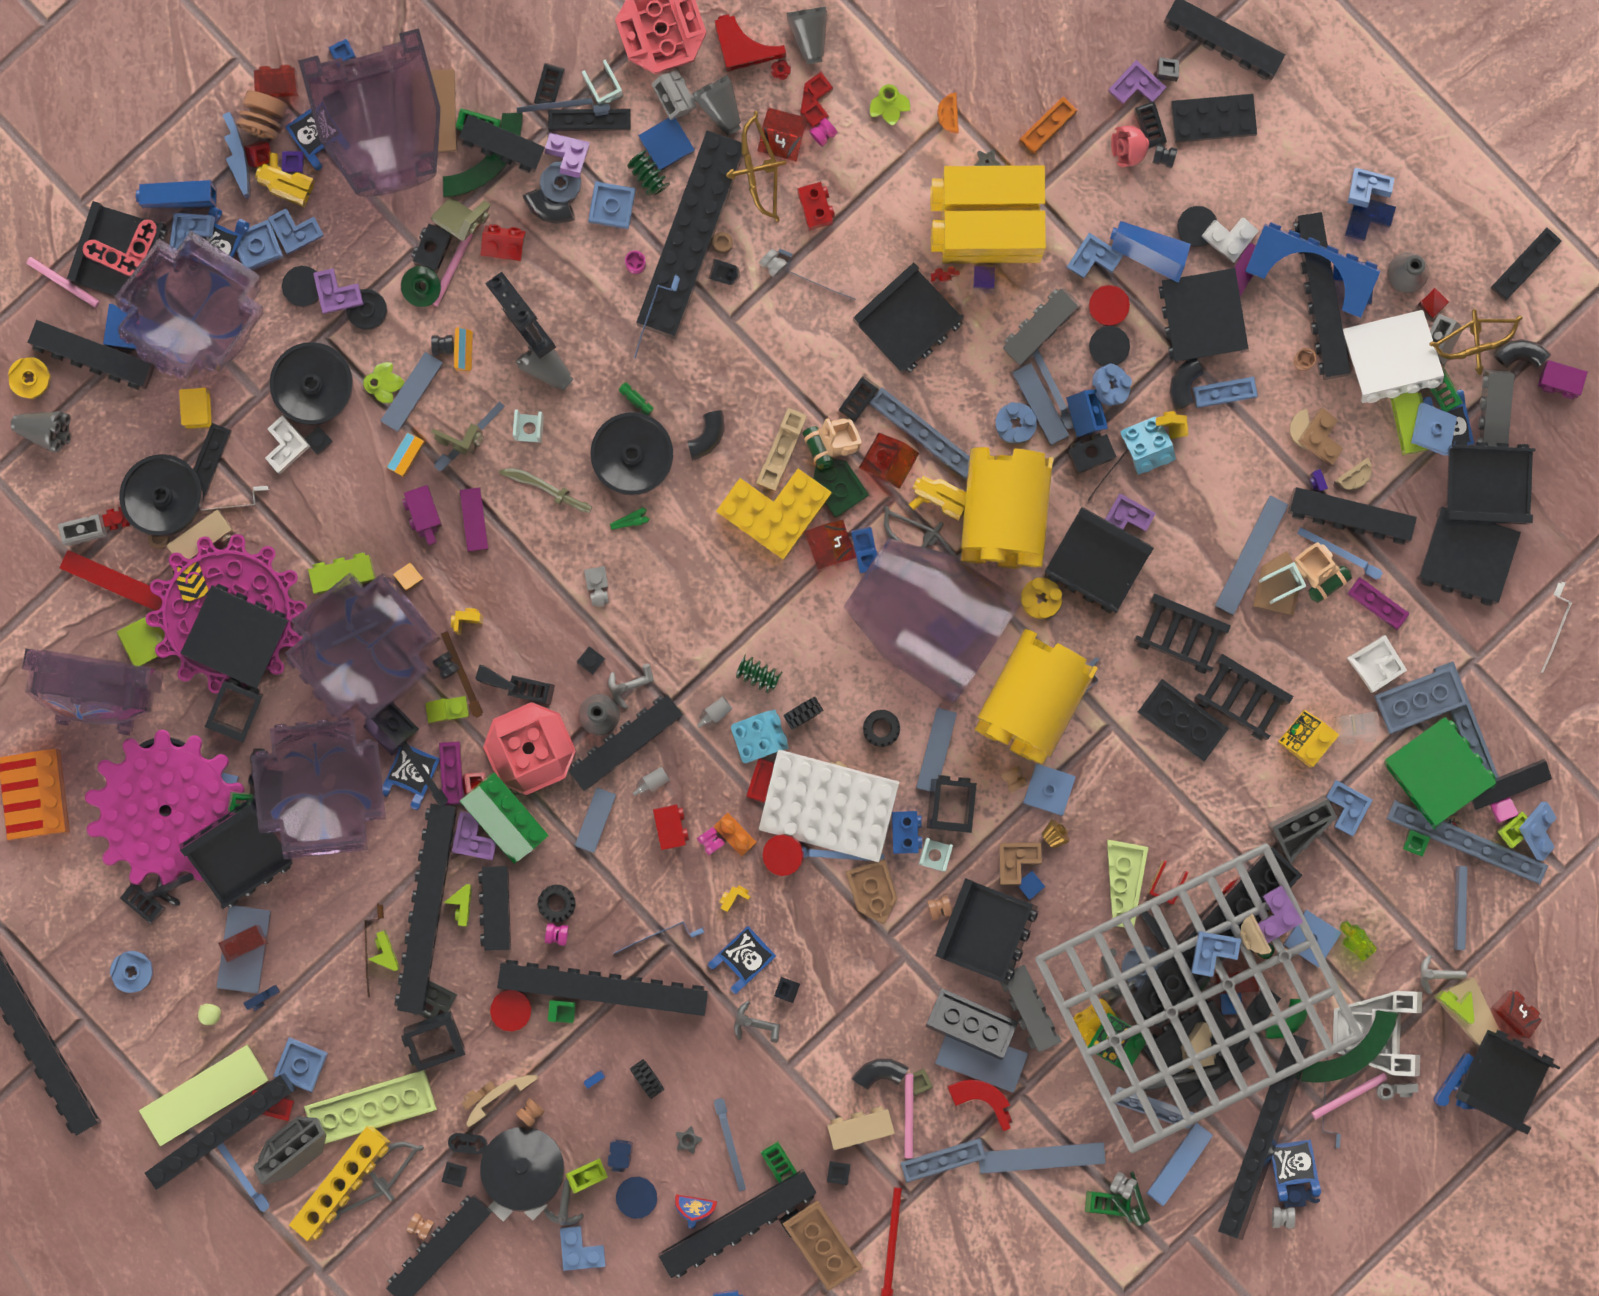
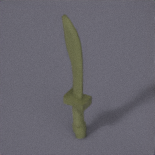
(527, 478)

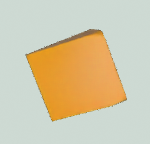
(408, 576)

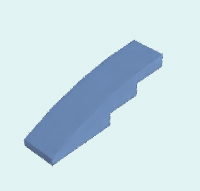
(238, 161)
(1179, 1164)

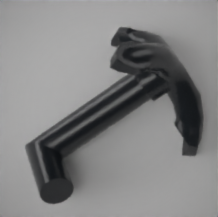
(162, 890)

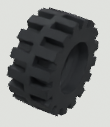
(881, 715)

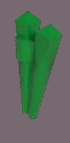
(632, 519)

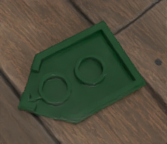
(843, 484)

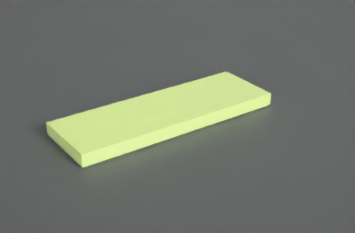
(203, 1095)
(374, 1106)

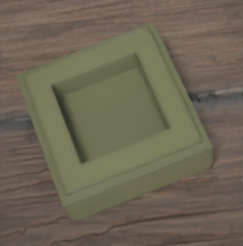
(921, 1082)

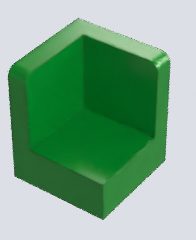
(561, 1011)

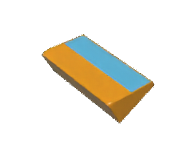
(463, 349)
(405, 454)

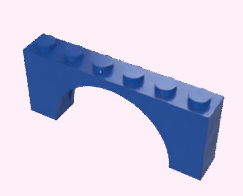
(1357, 276)

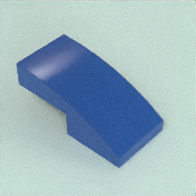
(864, 548)

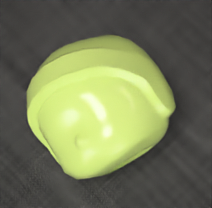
(209, 1014)

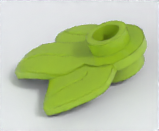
(891, 107)
(385, 381)

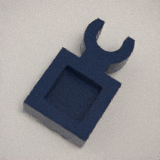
(258, 1001)
(1298, 1195)

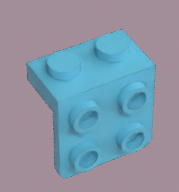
(1148, 445)
(759, 736)

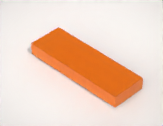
(1048, 125)

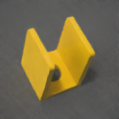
(195, 408)

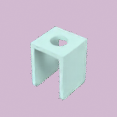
(609, 97)
(519, 422)
(1297, 576)
(942, 863)

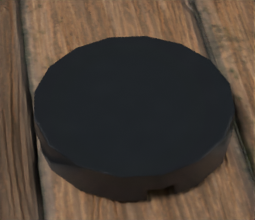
(1193, 224)
(300, 286)
(370, 314)
(1109, 346)

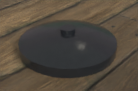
(311, 383)
(632, 453)
(161, 495)
(522, 1169)

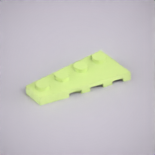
(1125, 875)

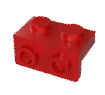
(502, 242)

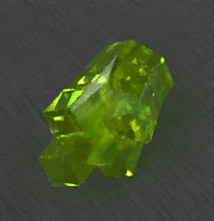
(1357, 941)

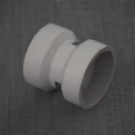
(774, 264)
(1123, 1185)
(1283, 1217)

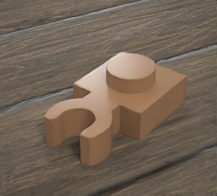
(473, 1097)

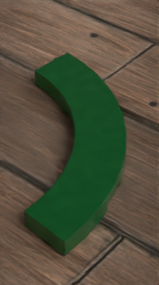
(486, 169)
(1357, 1058)

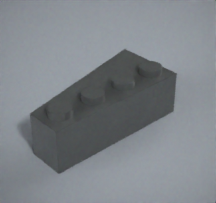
(1041, 325)
(1495, 406)
(1031, 1011)

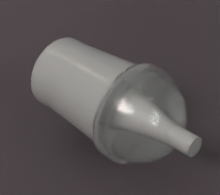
(714, 713)
(650, 783)

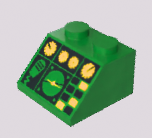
(1131, 1045)

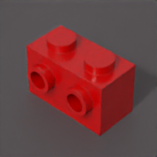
(815, 205)
(670, 827)

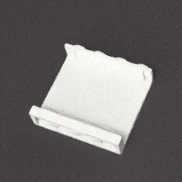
(1393, 356)

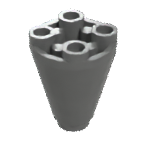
(809, 32)
(720, 104)
(1403, 276)
(547, 369)
(44, 429)
(606, 721)

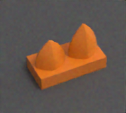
(734, 834)

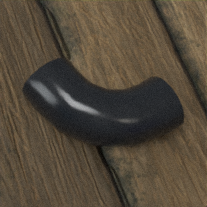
(547, 210)
(1521, 350)
(1182, 382)
(710, 436)
(880, 1069)

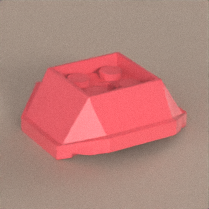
(664, 51)
(552, 751)

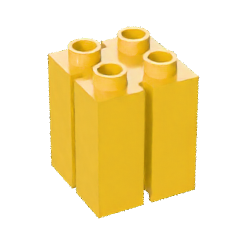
(989, 214)

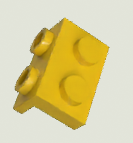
(470, 615)
(1089, 1022)

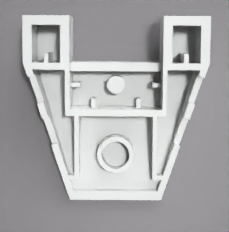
(1364, 1013)

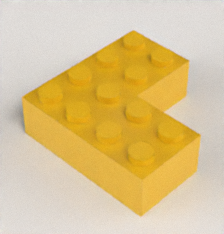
(776, 523)

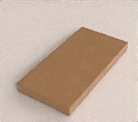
(445, 87)
(822, 1245)

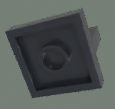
(391, 728)

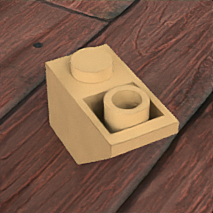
(1200, 1041)

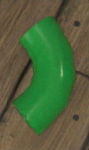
(1294, 1023)

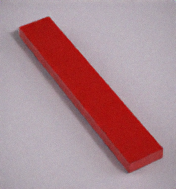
(110, 580)

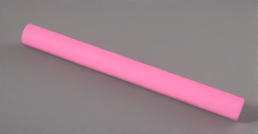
(452, 268)
(63, 282)
(1349, 1096)
(908, 1115)

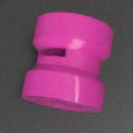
(823, 132)
(635, 262)
(710, 841)
(551, 934)

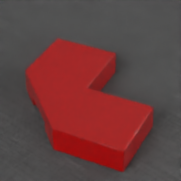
(813, 91)

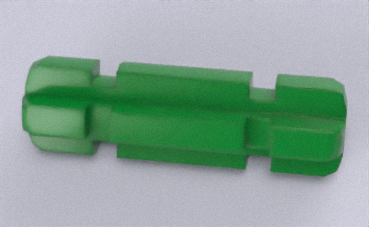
(636, 399)

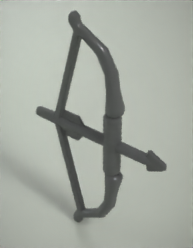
(929, 538)
(381, 1184)

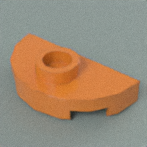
(948, 113)

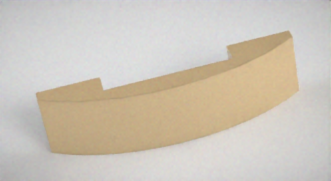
(781, 449)
(479, 1112)

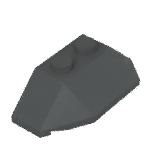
(290, 1150)

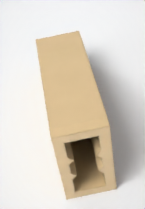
(1482, 1015)

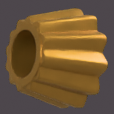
(1055, 834)

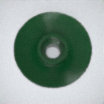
(411, 286)

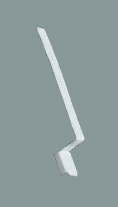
(258, 488)
(1558, 591)

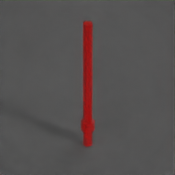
(894, 1220)

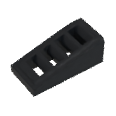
(544, 75)
(1157, 122)
(863, 380)
(489, 677)
(548, 692)
(143, 913)
(1155, 929)

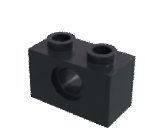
(433, 259)
(1082, 462)

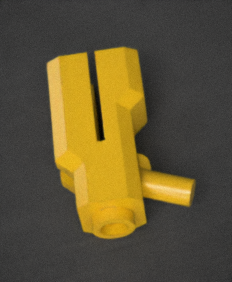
(284, 185)
(940, 493)

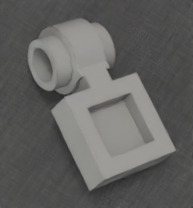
(596, 580)
(1405, 1090)

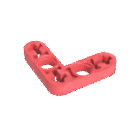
(130, 254)

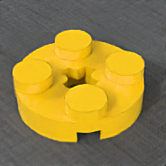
(27, 366)
(1052, 594)

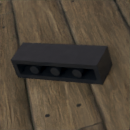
(501, 143)
(495, 908)

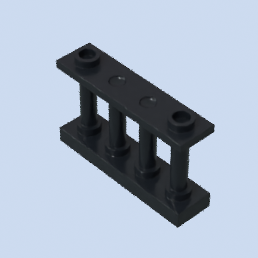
(520, 315)
(1198, 620)
(1261, 687)

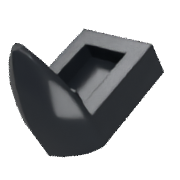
(724, 272)

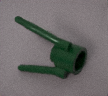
(1139, 1212)

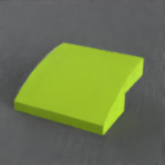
(140, 641)

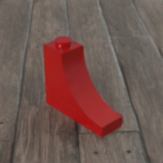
(739, 49)

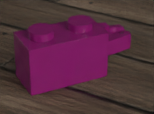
(423, 513)

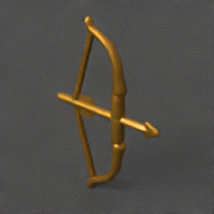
(768, 166)
(1475, 329)

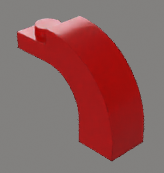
(975, 1089)

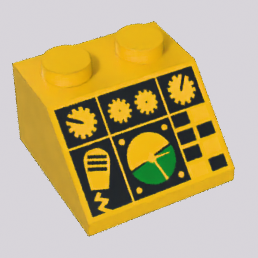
(1308, 738)

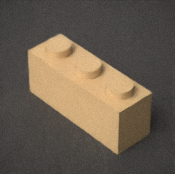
(213, 526)
(860, 1128)

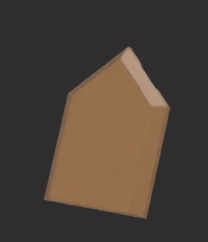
(1277, 586)
(873, 890)

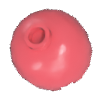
(1129, 145)

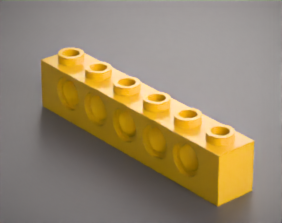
(303, 1220)

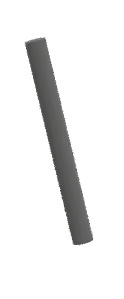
(1184, 1078)

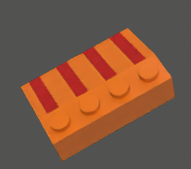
(33, 794)

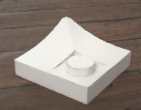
(1377, 663)

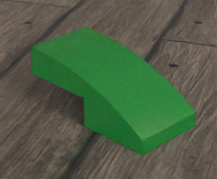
(1416, 843)

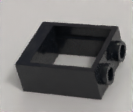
(224, 728)
(934, 798)
(426, 1025)

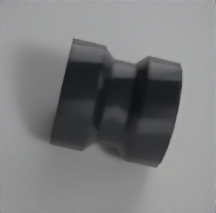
(1164, 156)
(442, 345)
(446, 665)

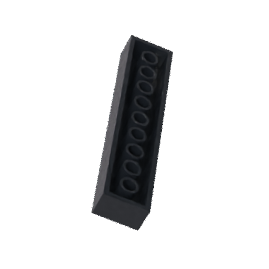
(691, 234)
(1239, 902)

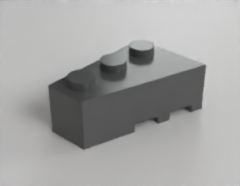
(1300, 827)

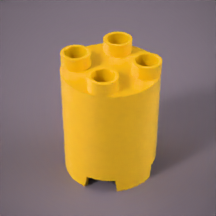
(1006, 508)
(1035, 697)

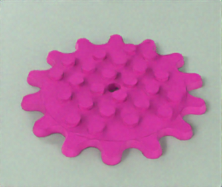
(240, 573)
(138, 790)

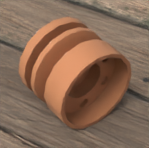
(261, 116)

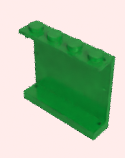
(1440, 772)

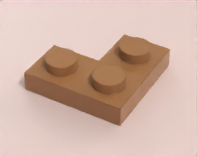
(1317, 440)
(1013, 856)

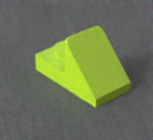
(447, 709)
(1510, 832)
(463, 898)
(388, 956)
(1463, 1009)
(586, 1175)

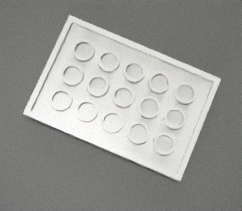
(829, 805)

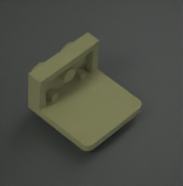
(460, 219)
(472, 439)

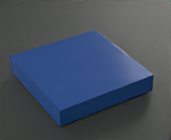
(666, 143)

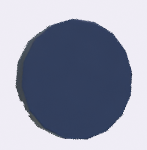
(636, 1197)

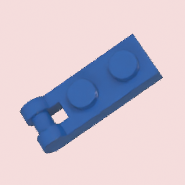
(1452, 1081)

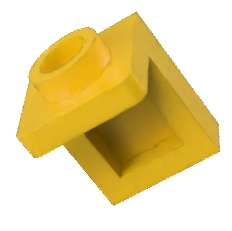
(1177, 424)
(728, 898)

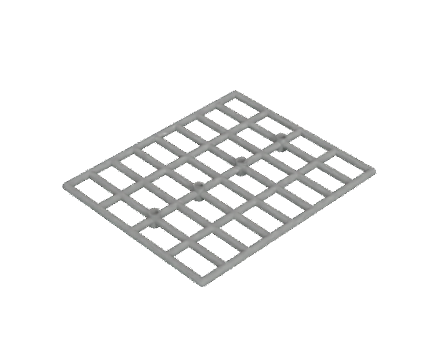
(1198, 998)

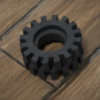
(803, 713)
(543, 903)
(647, 1079)

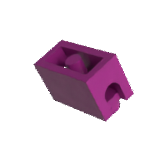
(1562, 379)

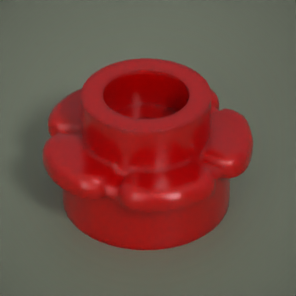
(781, 75)

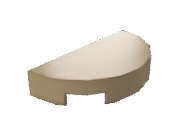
(1298, 426)
(1356, 477)
(1253, 937)

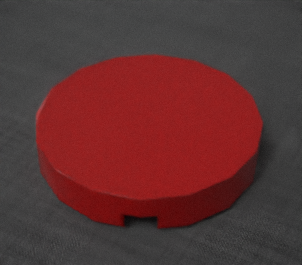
(1109, 305)
(783, 855)
(510, 1010)

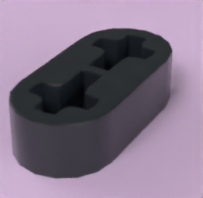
(467, 1148)

